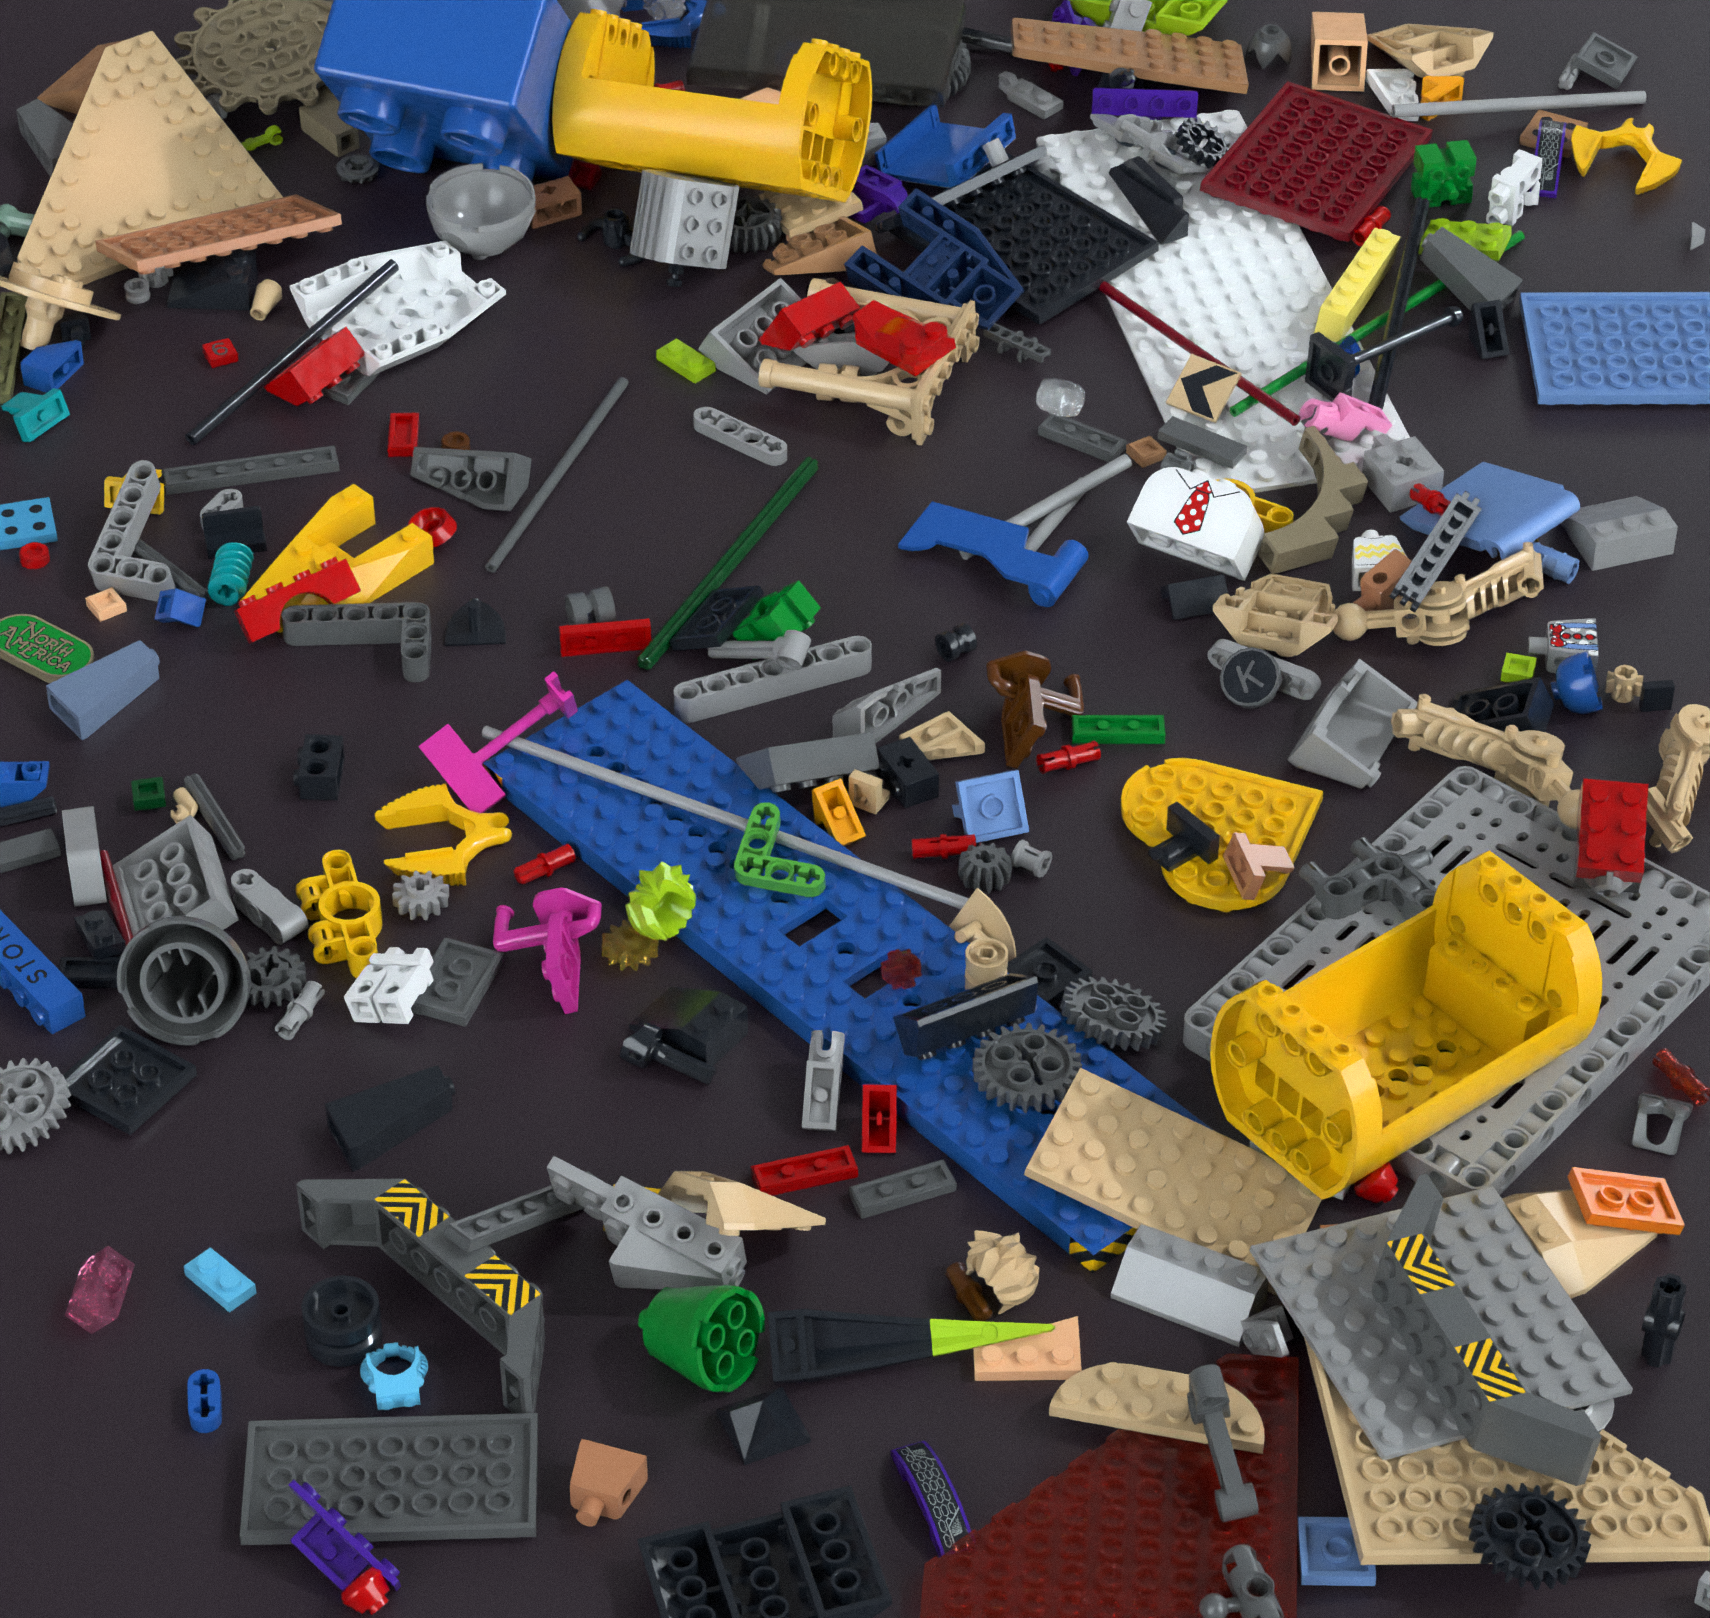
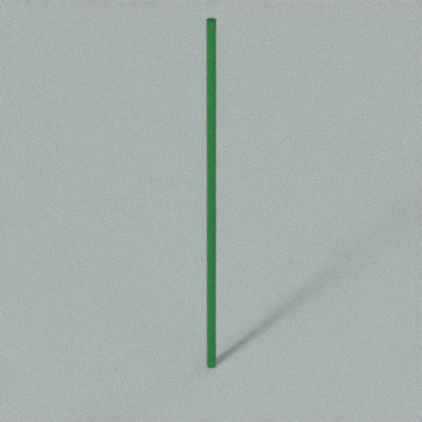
(1358, 335)

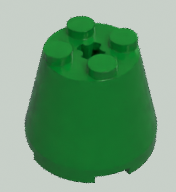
(705, 1333)

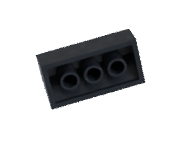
(967, 1014)

